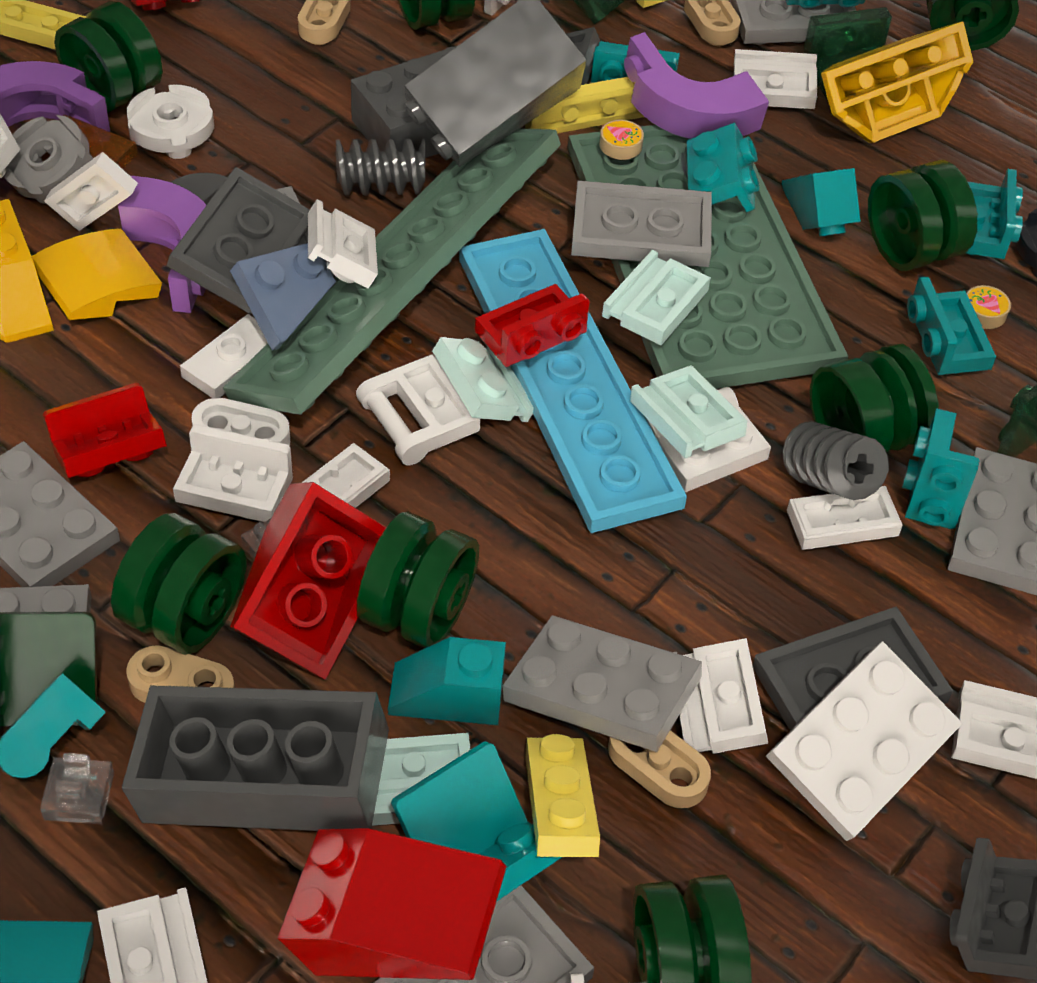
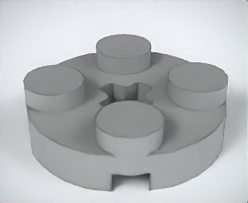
(61, 140)

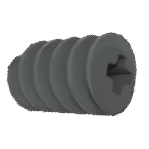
(380, 167)
(835, 460)

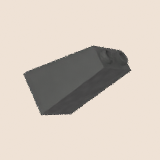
(495, 81)

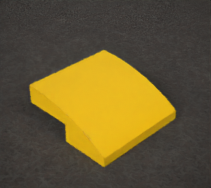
(95, 272)

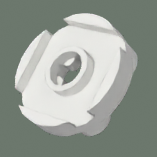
(154, 122)

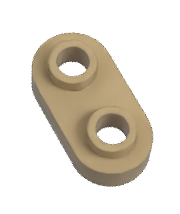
(322, 20)
(714, 20)
(175, 671)
(657, 769)

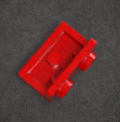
(533, 324)
(103, 431)

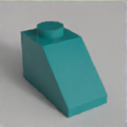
(824, 200)
(450, 682)

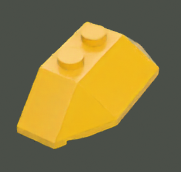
(899, 82)
(21, 296)

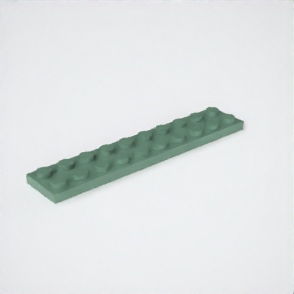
(407, 258)

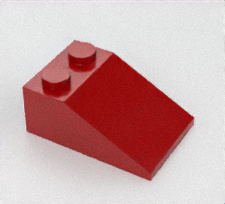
(307, 578)
(391, 907)

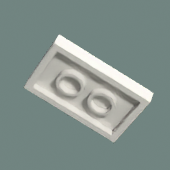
(864, 741)

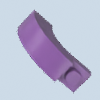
(48, 90)
(689, 105)
(162, 215)

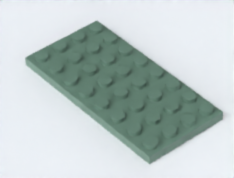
(760, 303)

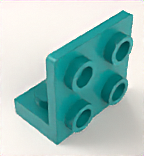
(474, 811)

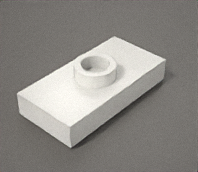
(224, 357)
(351, 475)
(838, 520)

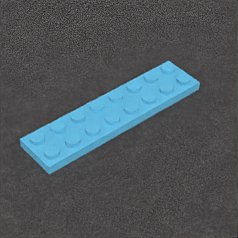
(578, 394)

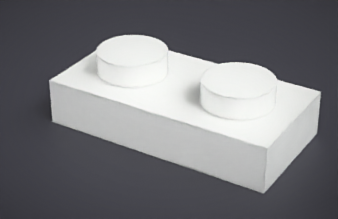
(91, 191)

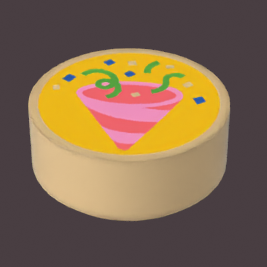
(621, 139)
(990, 305)

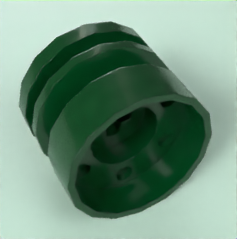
(876, 396)

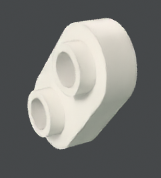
(242, 419)

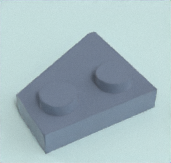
(282, 289)

